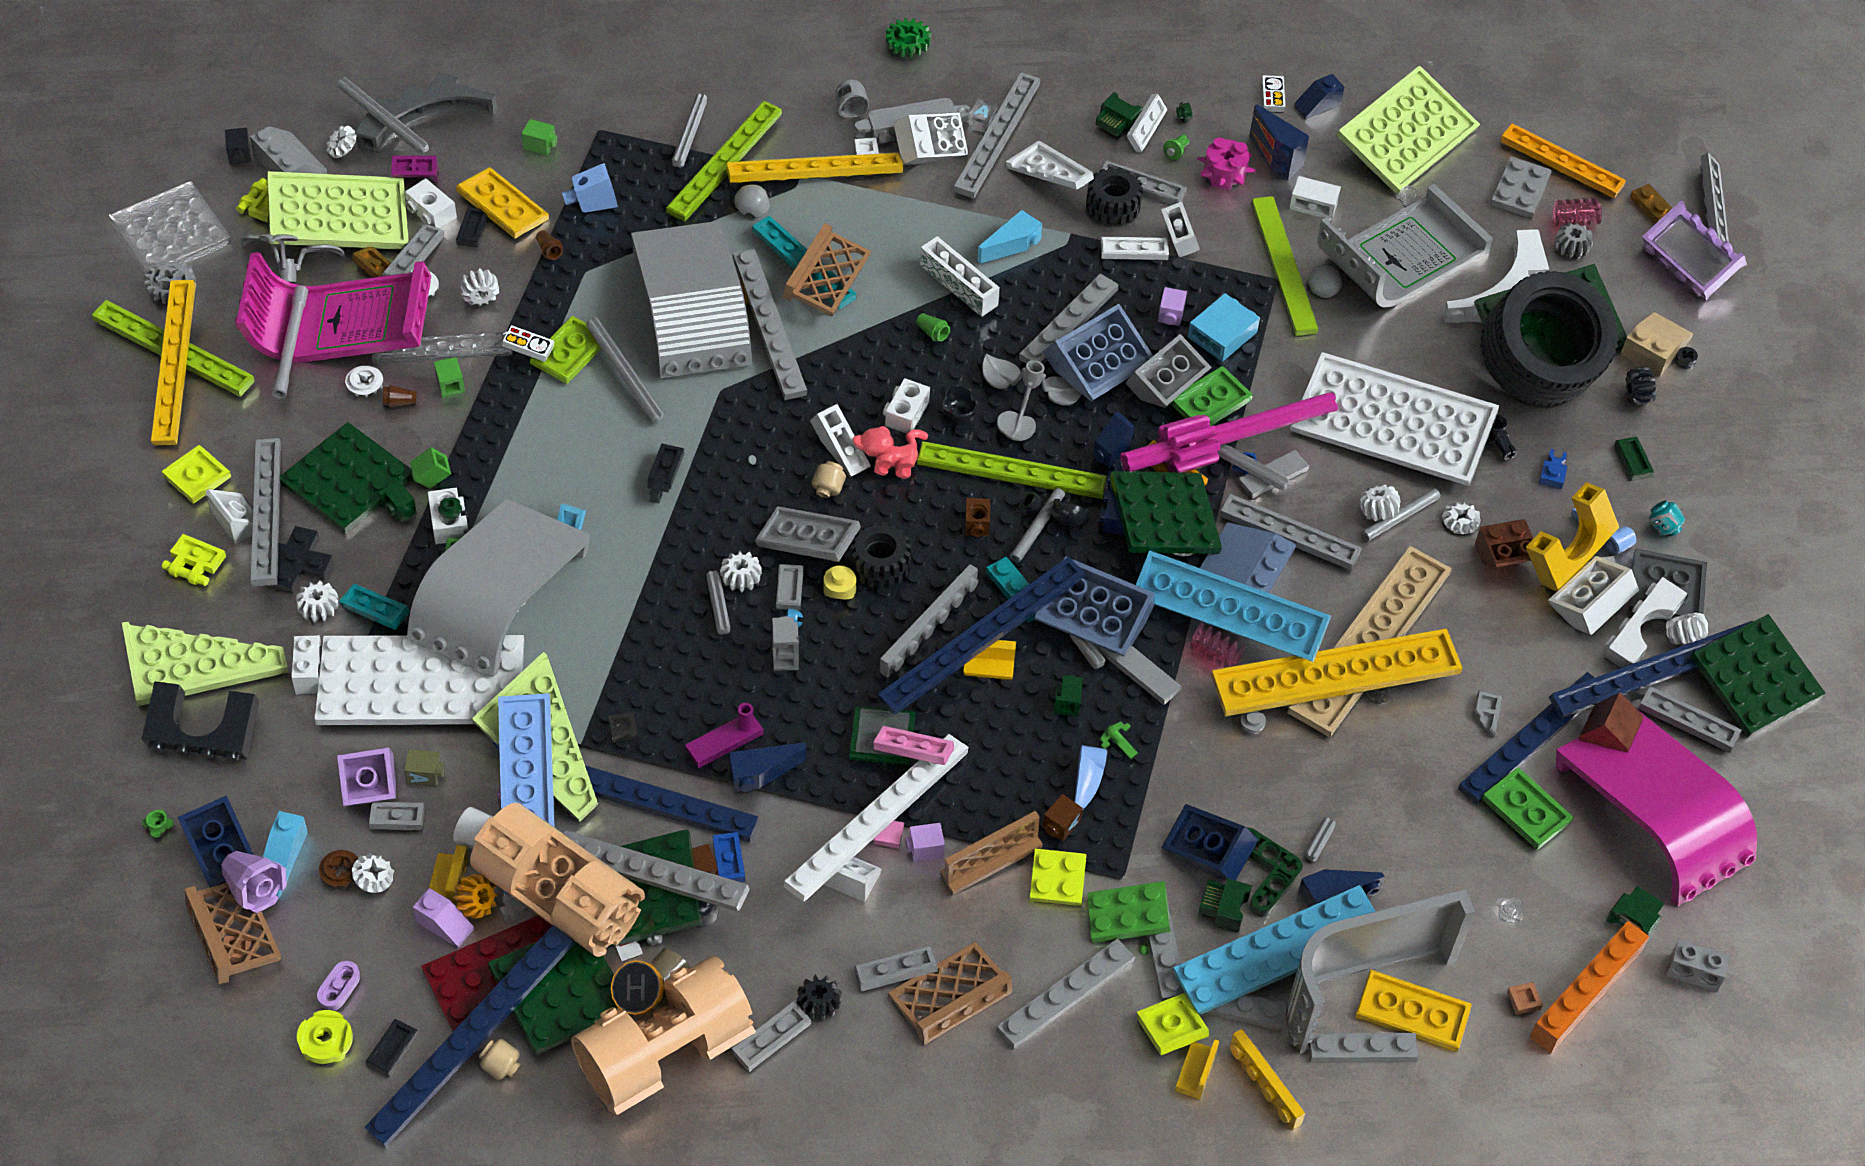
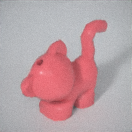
(880, 444)

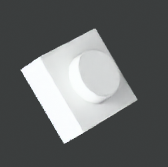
(866, 146)

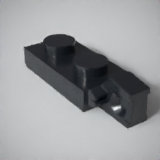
(664, 470)

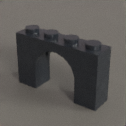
(229, 739)

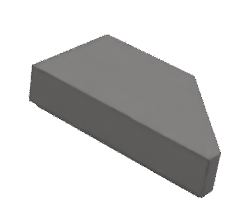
(1487, 711)

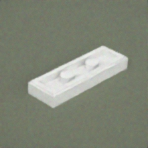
(1146, 122)
(1134, 248)

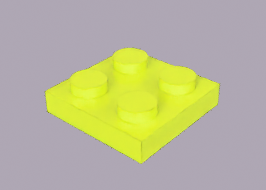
(196, 474)
(1058, 877)
(1172, 1024)

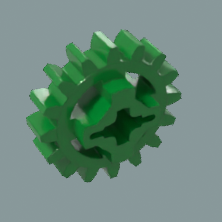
(908, 37)

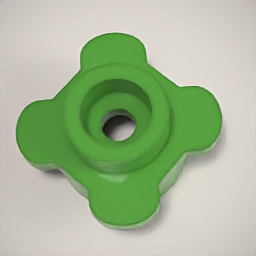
(155, 817)

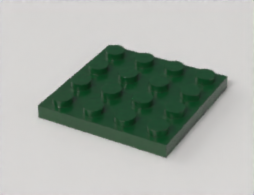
(344, 477)
(1165, 512)
(1758, 675)
(662, 909)
(564, 1000)

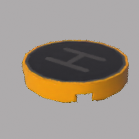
(637, 987)

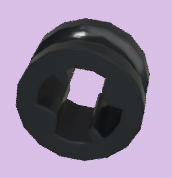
(1689, 362)

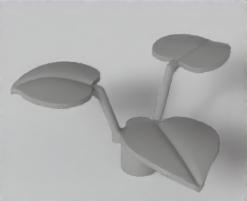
(286, 267)
(1002, 373)

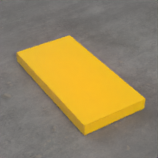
(502, 202)
(1413, 1009)

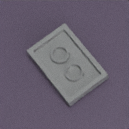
(1521, 187)

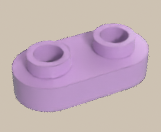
(337, 987)

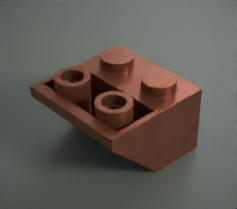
(1504, 543)

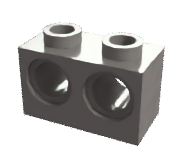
(1698, 965)

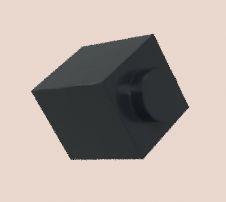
(238, 145)

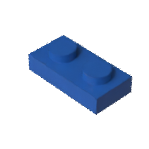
(729, 856)

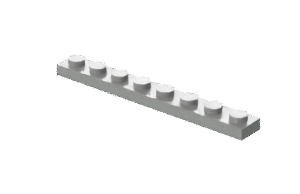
(997, 135)
(769, 324)
(266, 512)
(666, 874)

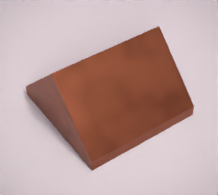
(1612, 724)

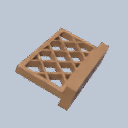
(808, 265)
(992, 853)
(212, 940)
(962, 1005)

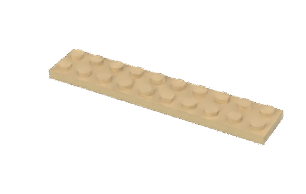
(1385, 616)

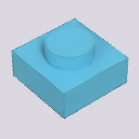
(571, 515)

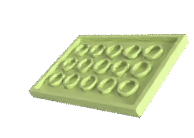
(1408, 129)
(338, 210)

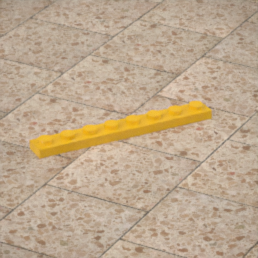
(814, 167)
(173, 363)

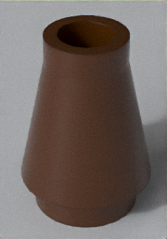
(550, 246)
(397, 396)

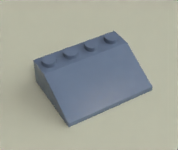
(1099, 353)
(1250, 556)
(1100, 610)

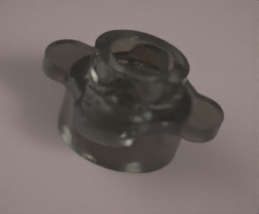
(1377, 696)

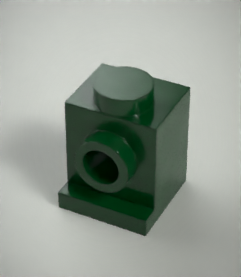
(398, 501)
(1068, 696)

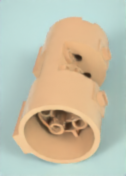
(556, 878)
(624, 1054)

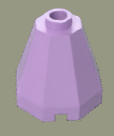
(253, 880)

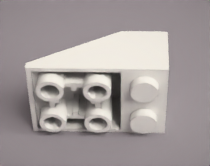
(930, 138)

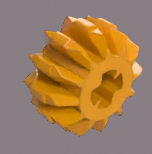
(475, 896)

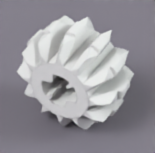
(479, 287)
(1380, 502)
(740, 571)
(317, 601)
(1687, 628)

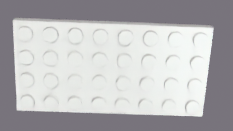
(1399, 419)
(404, 682)

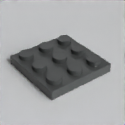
(1682, 572)

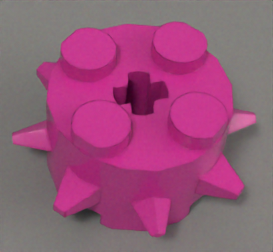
(1226, 163)

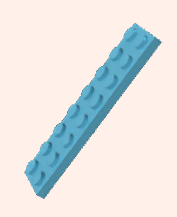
(1234, 606)
(1263, 954)

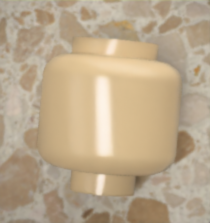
(828, 479)
(499, 1059)

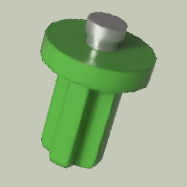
(1175, 147)

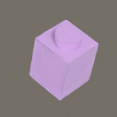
(1172, 306)
(925, 842)

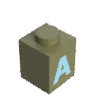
(423, 768)

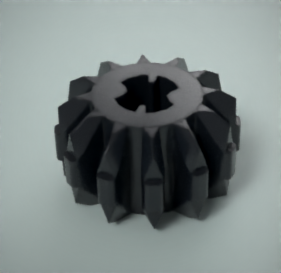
(1641, 386)
(827, 991)

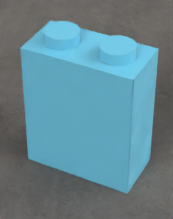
(1223, 327)

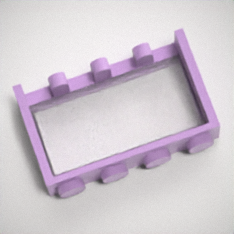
(1692, 251)

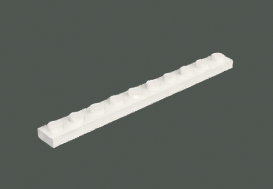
(869, 823)

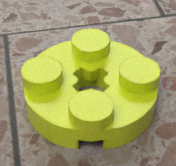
(330, 1050)

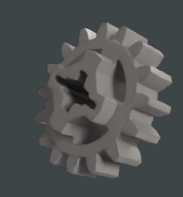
(159, 279)

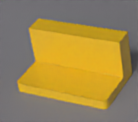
(993, 662)
(448, 871)
(1196, 1069)

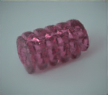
(1577, 210)
(1216, 648)

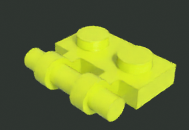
(257, 207)
(195, 553)

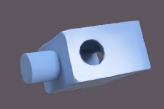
(592, 190)

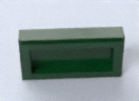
(1634, 458)

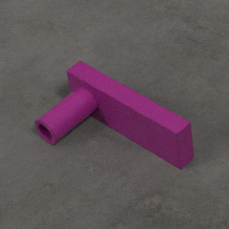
(725, 738)

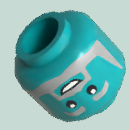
(1667, 518)

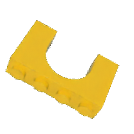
(1595, 527)

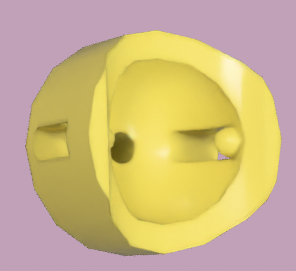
(840, 583)

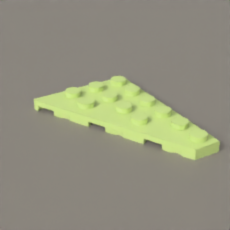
(195, 661)
(570, 777)

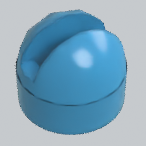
(796, 614)

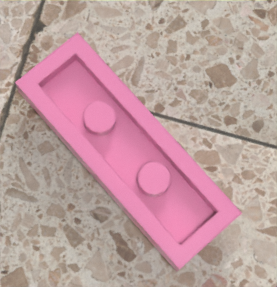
(913, 745)

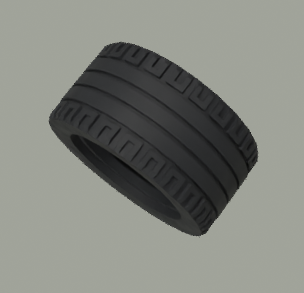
(1579, 308)

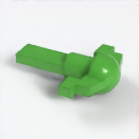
(1112, 732)

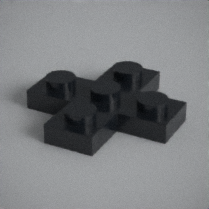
(299, 559)

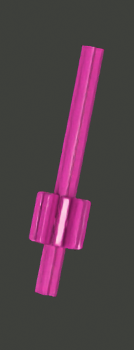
(1195, 443)

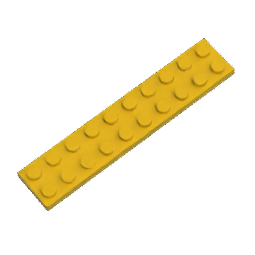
(1336, 672)

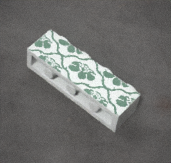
(959, 276)

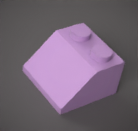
(367, 776)

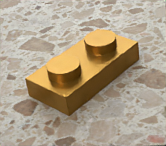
(1650, 202)
(371, 261)

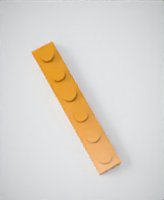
(1563, 160)

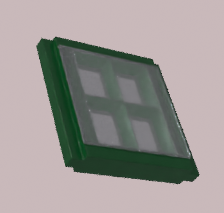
(866, 727)

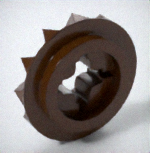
(334, 861)

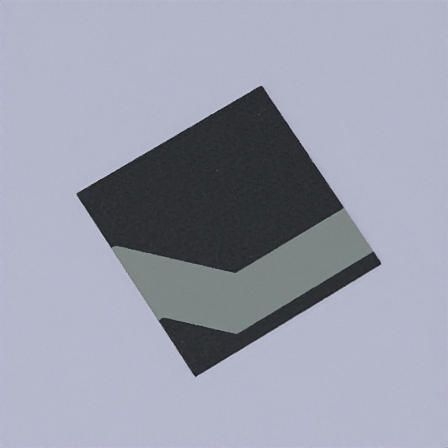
(637, 614)

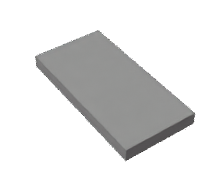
(808, 533)

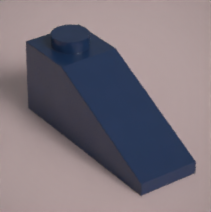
(760, 766)

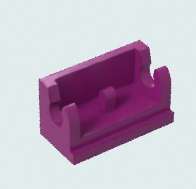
(415, 166)

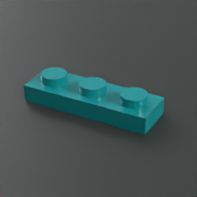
(1007, 579)
(374, 606)

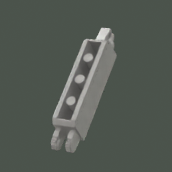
(881, 121)

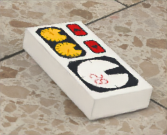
(1273, 93)
(528, 343)

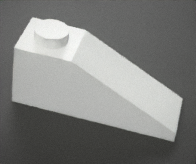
(838, 439)

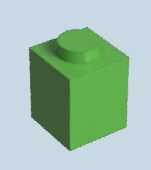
(539, 137)
(449, 377)
(430, 468)

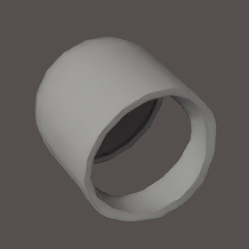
(851, 92)

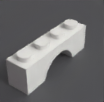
(1661, 603)

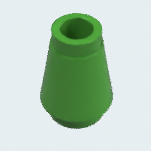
(935, 328)

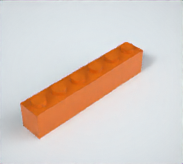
(1589, 987)

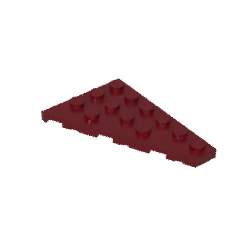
(463, 976)

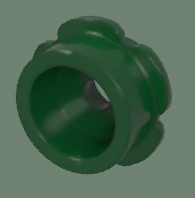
(1184, 112)
(450, 512)

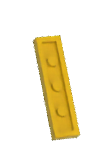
(1271, 1085)

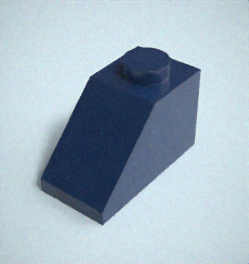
(1320, 97)
(1113, 440)

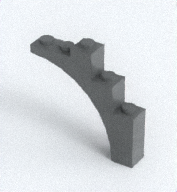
(417, 103)

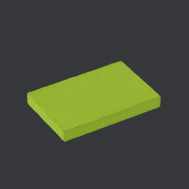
(571, 351)

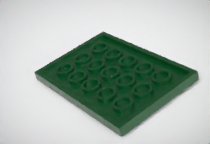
(1547, 335)

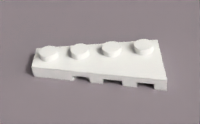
(1050, 165)

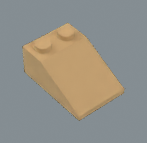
(1655, 343)

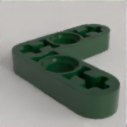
(1278, 873)

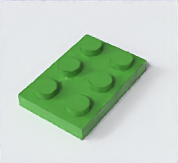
(1214, 396)
(1527, 808)
(1128, 912)

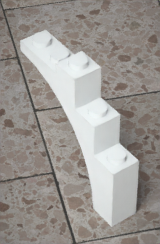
(1528, 259)

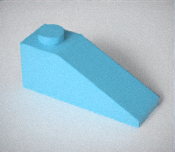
(1012, 238)
(286, 841)

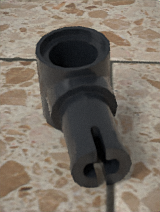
(1499, 437)

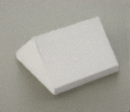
(232, 513)
(855, 879)

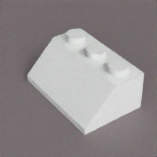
(1594, 594)

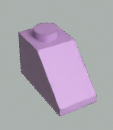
(442, 918)

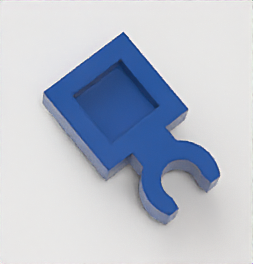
(1554, 470)

